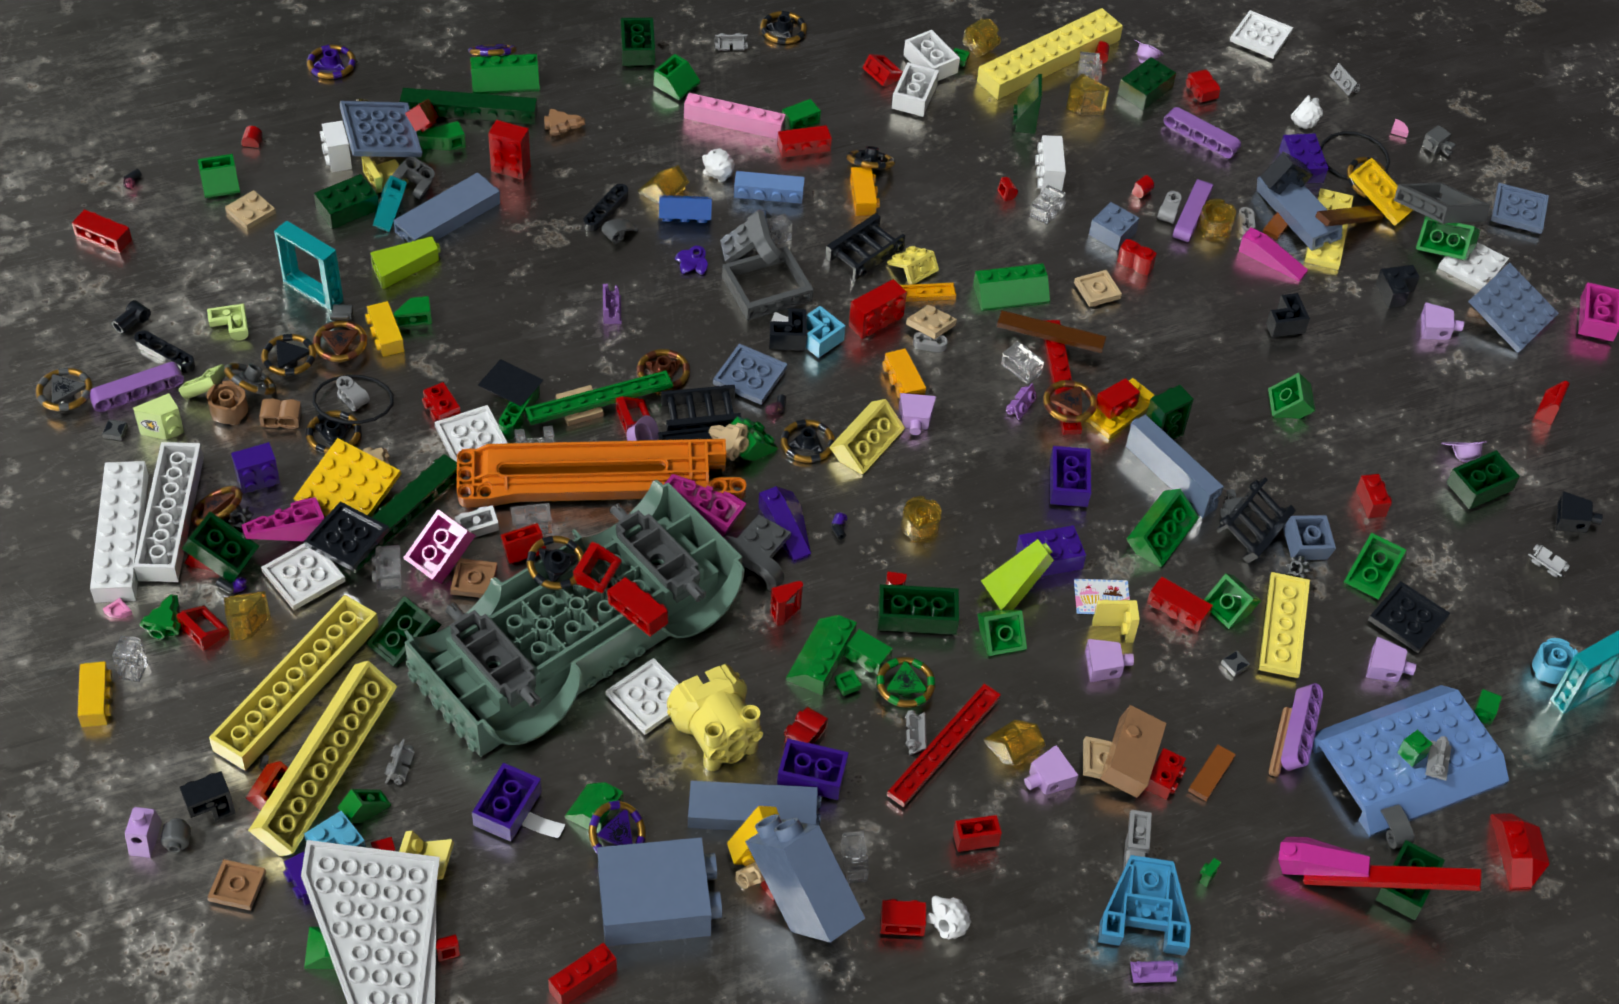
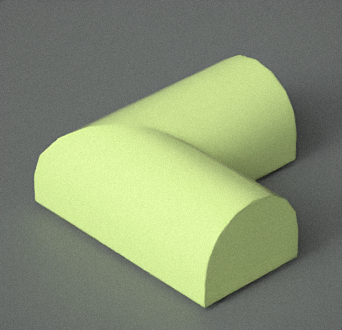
(233, 316)
(203, 383)

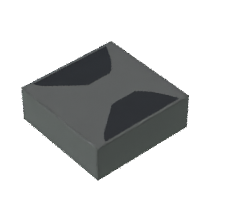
(115, 430)
(1235, 663)

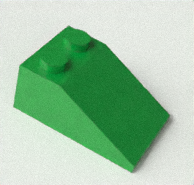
(1376, 566)

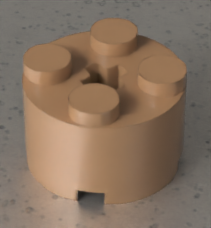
(227, 403)

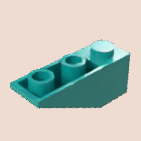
(389, 203)

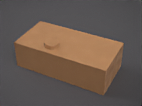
(1133, 751)

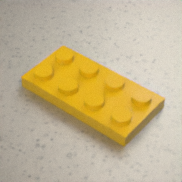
(1380, 190)
(1113, 426)

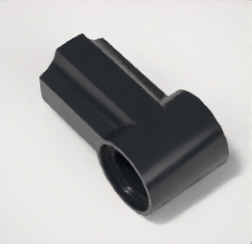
(134, 313)

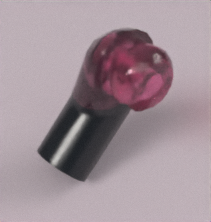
(129, 179)
(777, 407)

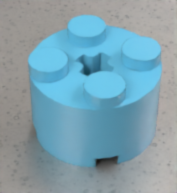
(1553, 660)

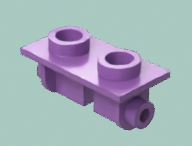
(1022, 401)
(1154, 971)

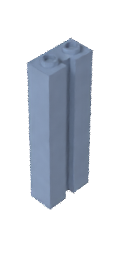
(448, 210)
(1298, 210)
(1174, 465)
(730, 804)

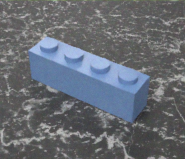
(769, 187)

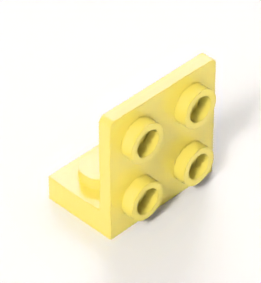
(379, 173)
(917, 263)
(1118, 613)
(441, 848)

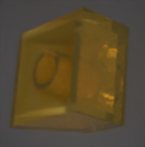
(1087, 96)
(666, 182)
(246, 614)
(1015, 742)

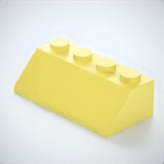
(867, 436)

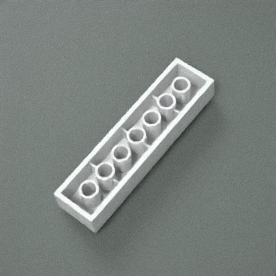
(169, 512)
(119, 531)

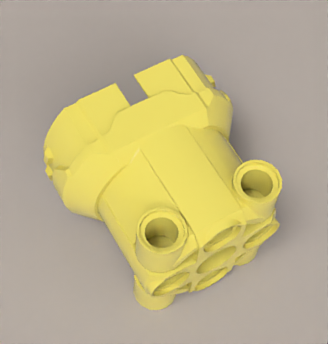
(717, 716)

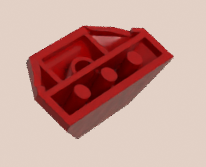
(1520, 850)

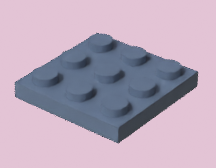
(1519, 208)
(751, 373)

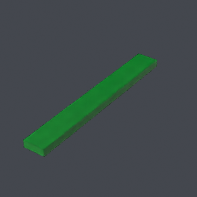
(598, 397)

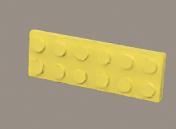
(1330, 254)
(1284, 625)

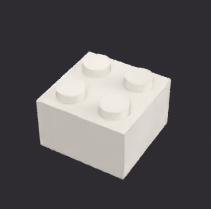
(335, 146)

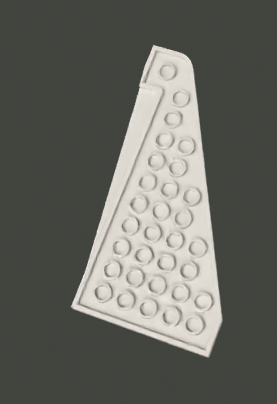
(376, 920)

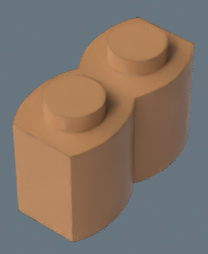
(280, 413)

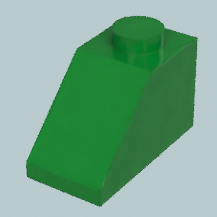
(414, 312)
(363, 804)

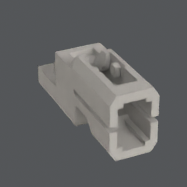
(1138, 835)

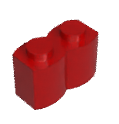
(1203, 85)
(1136, 257)
(807, 726)

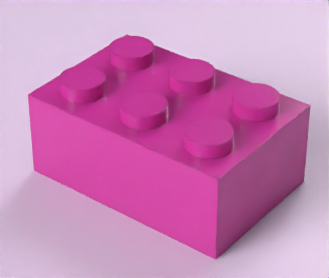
(1599, 312)
(439, 546)

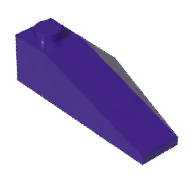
(786, 511)

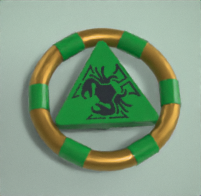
(906, 682)

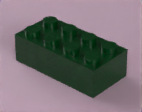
(918, 609)

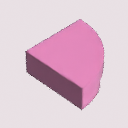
(1400, 129)
(117, 609)

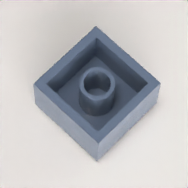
(1113, 226)
(1309, 537)

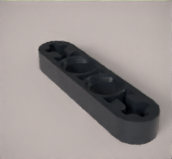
(618, 194)
(167, 348)

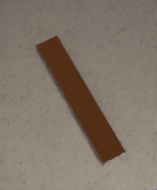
(1349, 215)
(1051, 331)

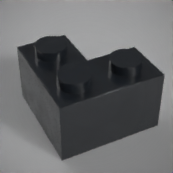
(1284, 171)
(1396, 284)
(1289, 317)
(789, 334)
(208, 795)

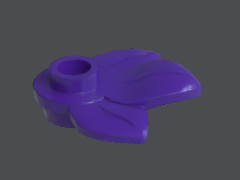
(690, 261)

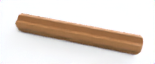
(1276, 765)

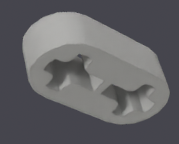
(1242, 221)
(929, 343)

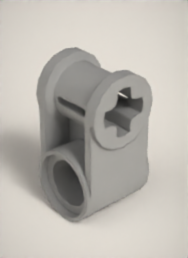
(1169, 207)
(351, 393)

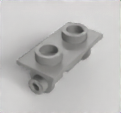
(723, 42)
(1345, 80)
(1554, 566)
(916, 733)
(400, 755)
(1439, 759)

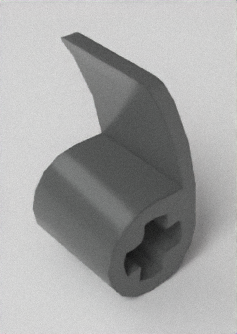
(616, 229)
(342, 312)
(1399, 826)

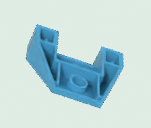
(1148, 899)

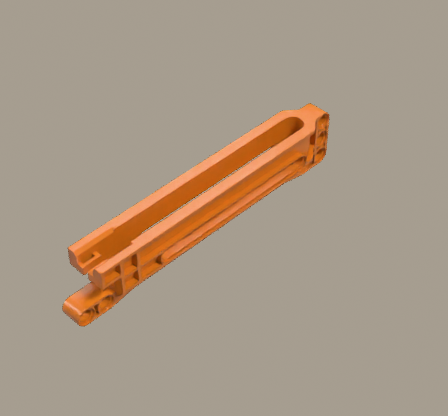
(586, 470)

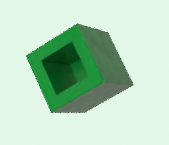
(1487, 706)
(1414, 748)

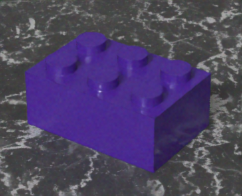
(1308, 150)
(1070, 476)
(1065, 548)
(813, 766)
(506, 802)

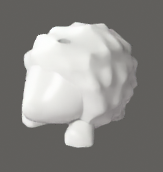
(1307, 113)
(718, 164)
(949, 917)

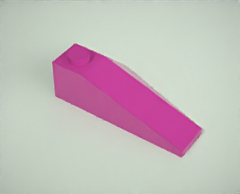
(1269, 252)
(716, 508)
(286, 525)
(1319, 858)

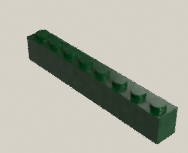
(474, 105)
(415, 499)

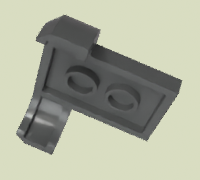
(751, 235)
(758, 546)

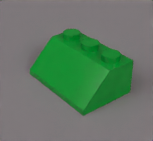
(1448, 239)

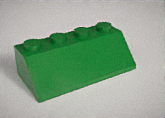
(505, 74)
(1012, 287)
(1163, 527)
(822, 653)

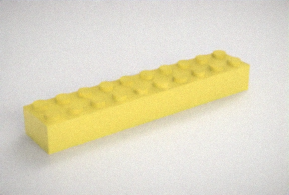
(1048, 53)
(294, 682)
(323, 759)

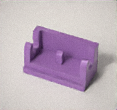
(611, 305)

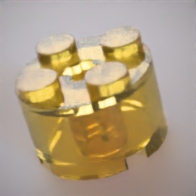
(981, 37)
(1217, 218)
(921, 519)

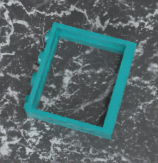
(327, 293)
(1579, 684)

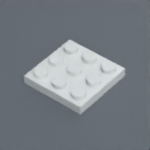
(1261, 34)
(1477, 268)
(469, 431)
(302, 575)
(644, 695)

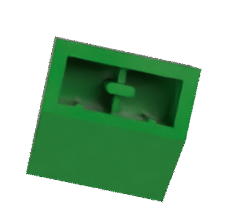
(675, 77)
(218, 175)
(759, 441)

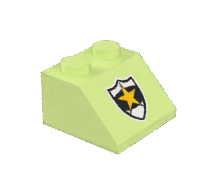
(159, 418)

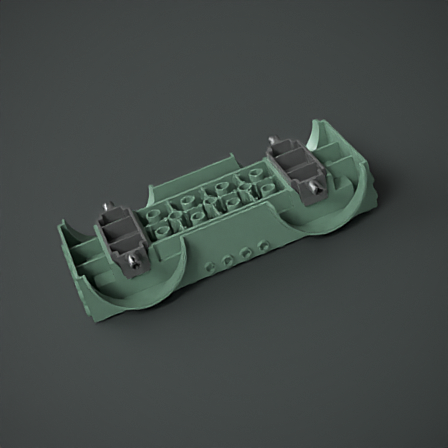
(571, 638)

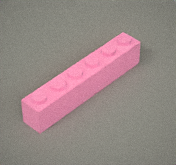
(733, 116)

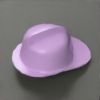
(1146, 51)
(644, 429)
(1466, 451)

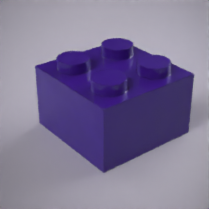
(255, 468)

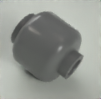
(175, 835)

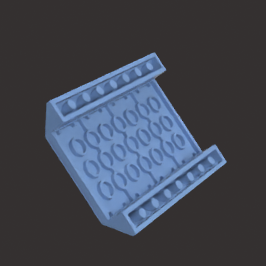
(1377, 777)

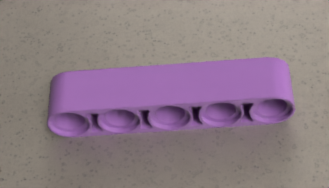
(1202, 132)
(1191, 213)
(136, 386)
(1302, 727)

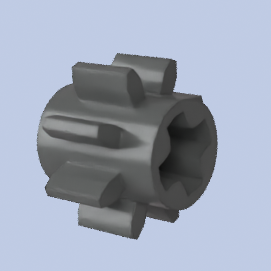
(236, 518)
(1303, 570)

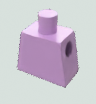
(1438, 322)
(916, 411)
(1106, 660)
(1388, 661)
(1051, 772)
(142, 825)

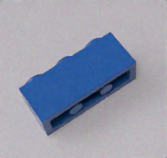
(685, 208)

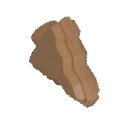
(561, 122)

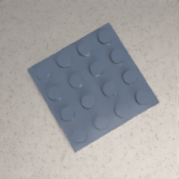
(379, 129)
(1513, 307)

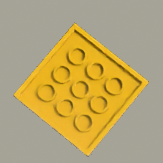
(349, 477)

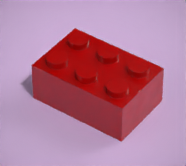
(509, 149)
(877, 308)

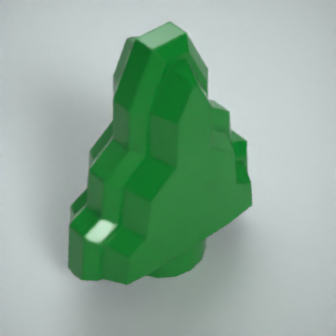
(163, 619)

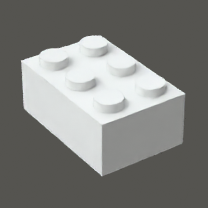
(932, 52)
(915, 89)
(1050, 162)

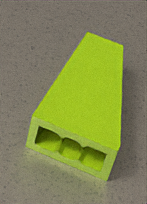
(404, 260)
(1018, 575)

